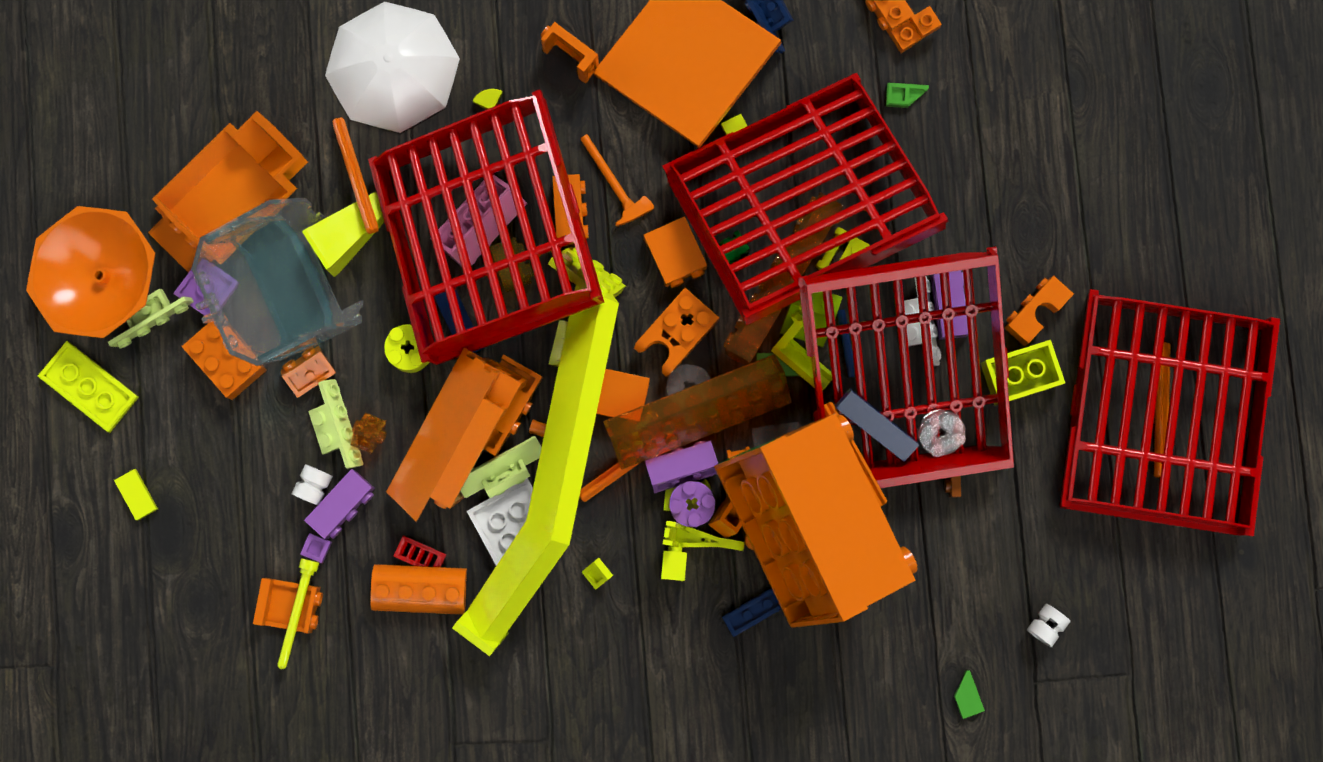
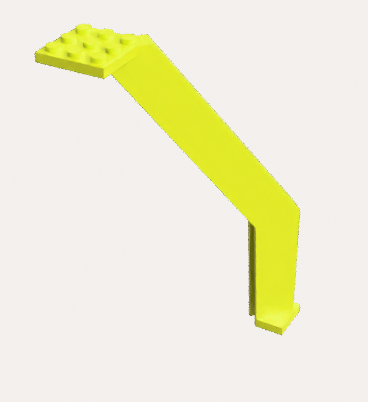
(559, 467)

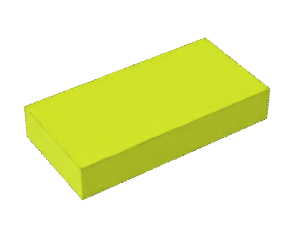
(136, 494)

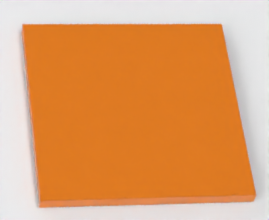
(687, 62)

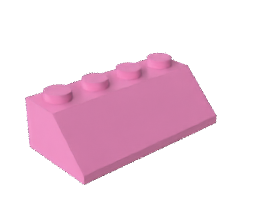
(487, 219)

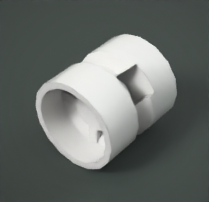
(312, 484)
(1044, 632)

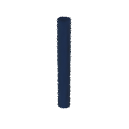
(846, 343)

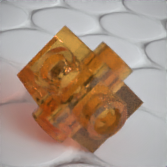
(368, 433)

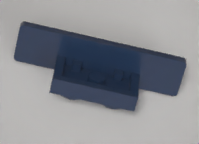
(770, 15)

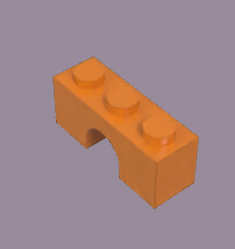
(1050, 294)

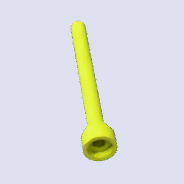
(308, 568)

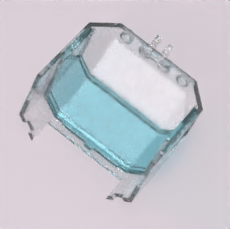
(268, 284)

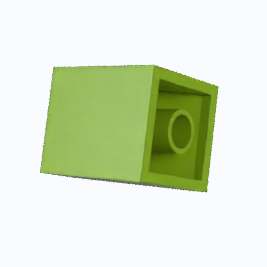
(819, 315)

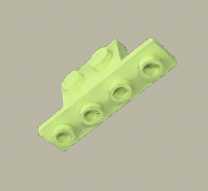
(154, 313)
(333, 425)
(503, 470)

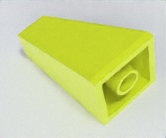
(341, 235)

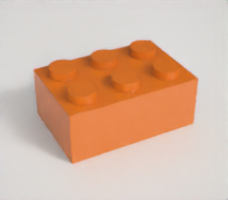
(226, 371)

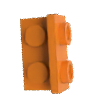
(307, 371)

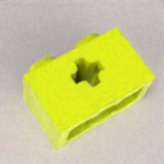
(674, 564)

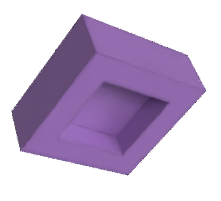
(316, 548)

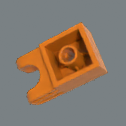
(673, 334)

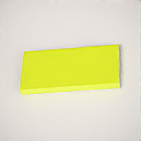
(88, 386)

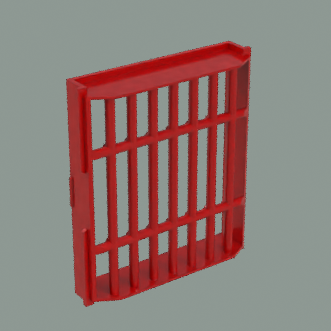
(772, 127)
(507, 324)
(1254, 460)
(923, 466)

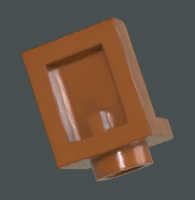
(953, 486)

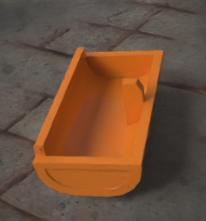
(418, 589)

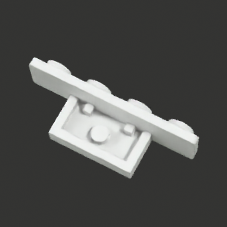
(914, 329)

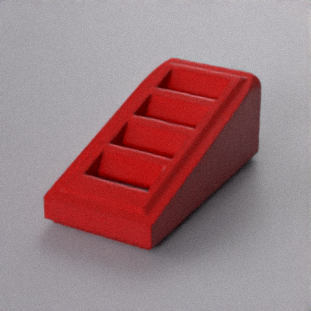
(402, 546)

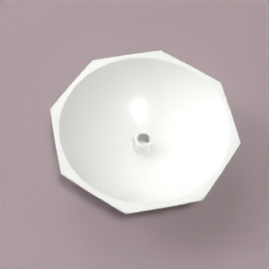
(392, 67)

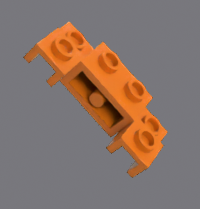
(902, 24)
(520, 405)

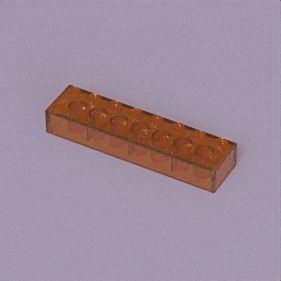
(748, 339)
(698, 411)

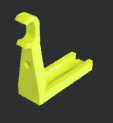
(795, 355)
(685, 537)

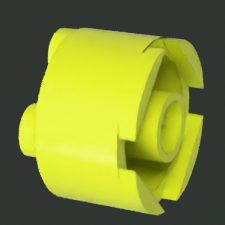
(394, 349)

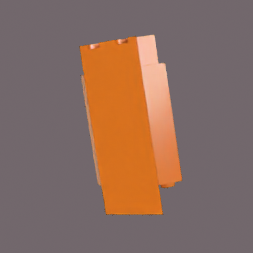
(223, 183)
(454, 433)

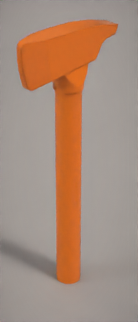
(631, 210)

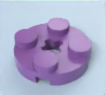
(679, 506)

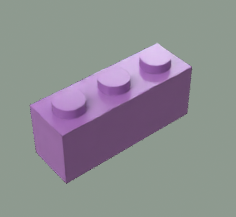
(957, 299)
(682, 466)
(340, 505)

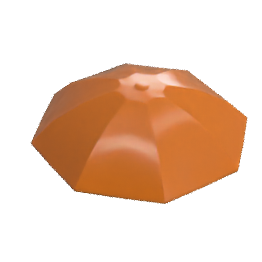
(90, 272)

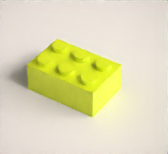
(1030, 371)

